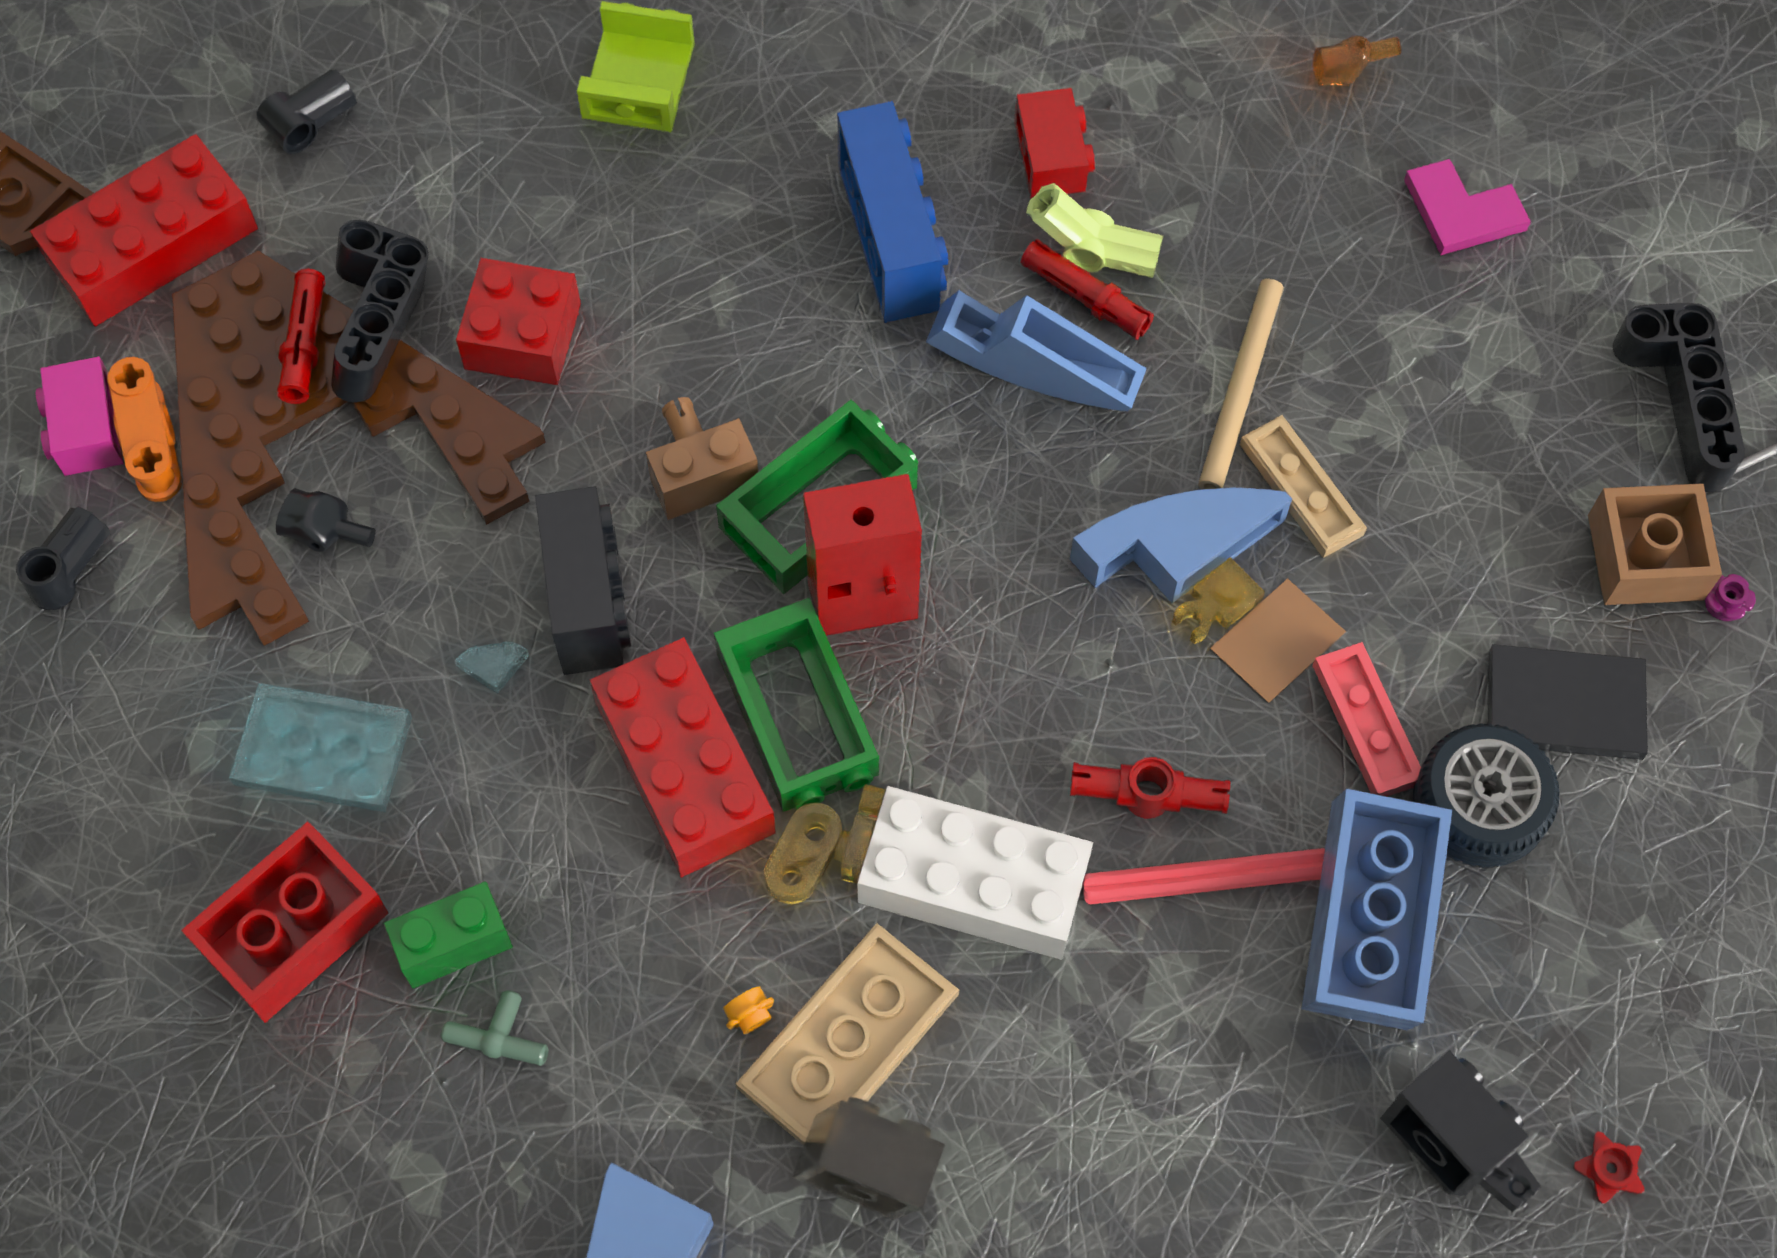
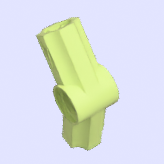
(1091, 236)

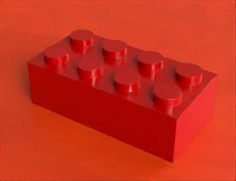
(145, 229)
(683, 757)

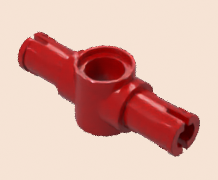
(1177, 789)

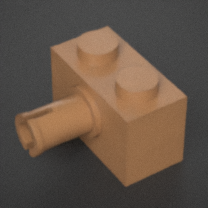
(700, 463)

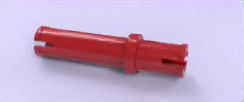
(1102, 299)
(299, 351)

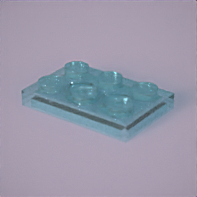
(321, 747)

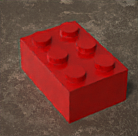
(286, 921)

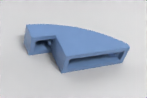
(1036, 351)
(1179, 535)

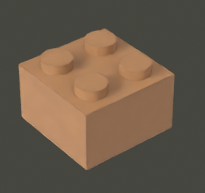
(1654, 544)

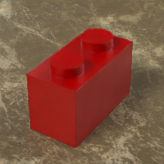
(1052, 140)

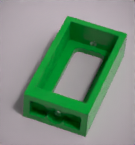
(841, 434)
(797, 628)

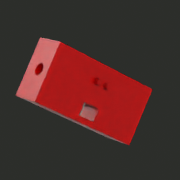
(863, 554)

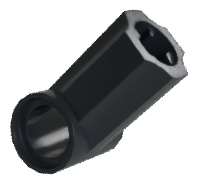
(296, 117)
(63, 557)

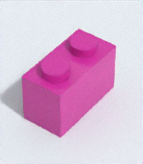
(78, 417)

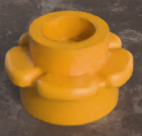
(748, 1010)

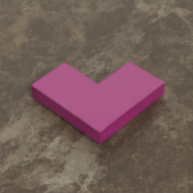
(1460, 219)

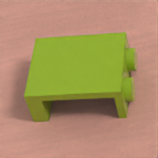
(638, 67)

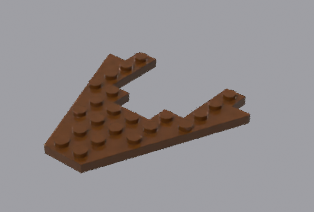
(230, 409)

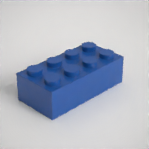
(890, 211)

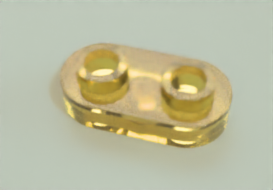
(801, 855)

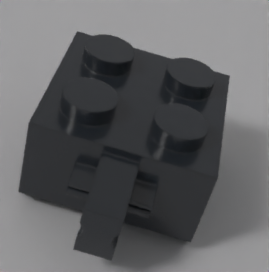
(1463, 1133)

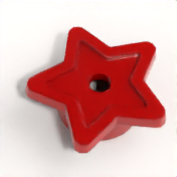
(1622, 1157)

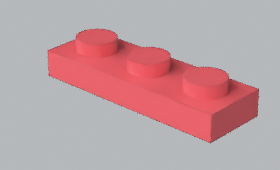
(1368, 720)

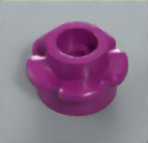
(1730, 609)

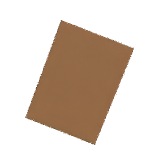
(1278, 640)

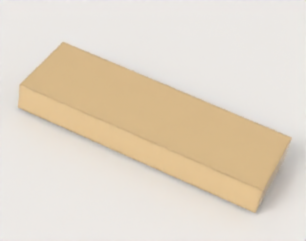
(1315, 499)

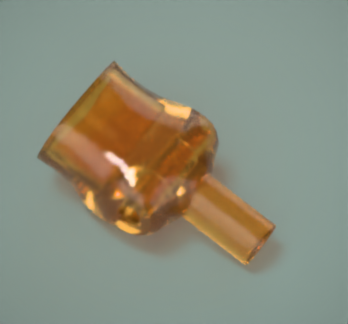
(1348, 59)

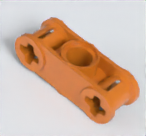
(144, 429)

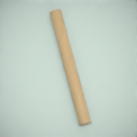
(1241, 385)

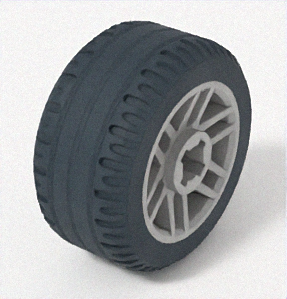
(1497, 790)

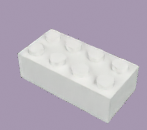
(974, 872)

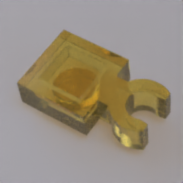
(1221, 596)
(854, 844)

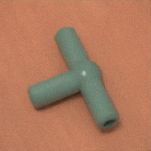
(496, 1040)

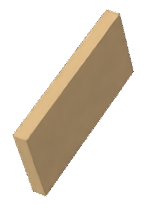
(848, 1033)

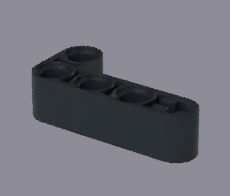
(393, 278)
(1708, 448)

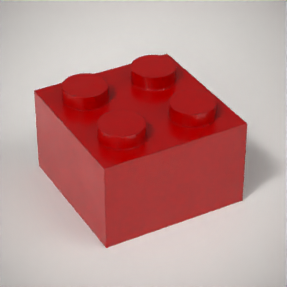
(518, 321)

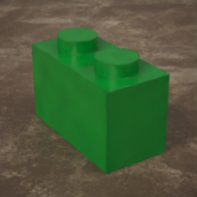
(448, 935)

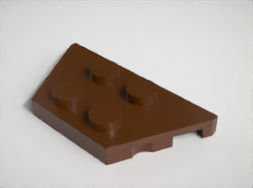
(30, 194)

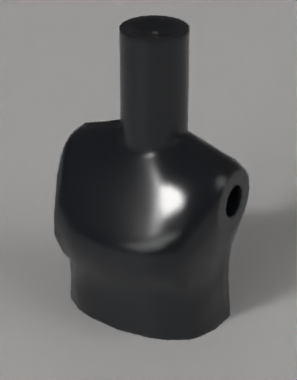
(319, 521)

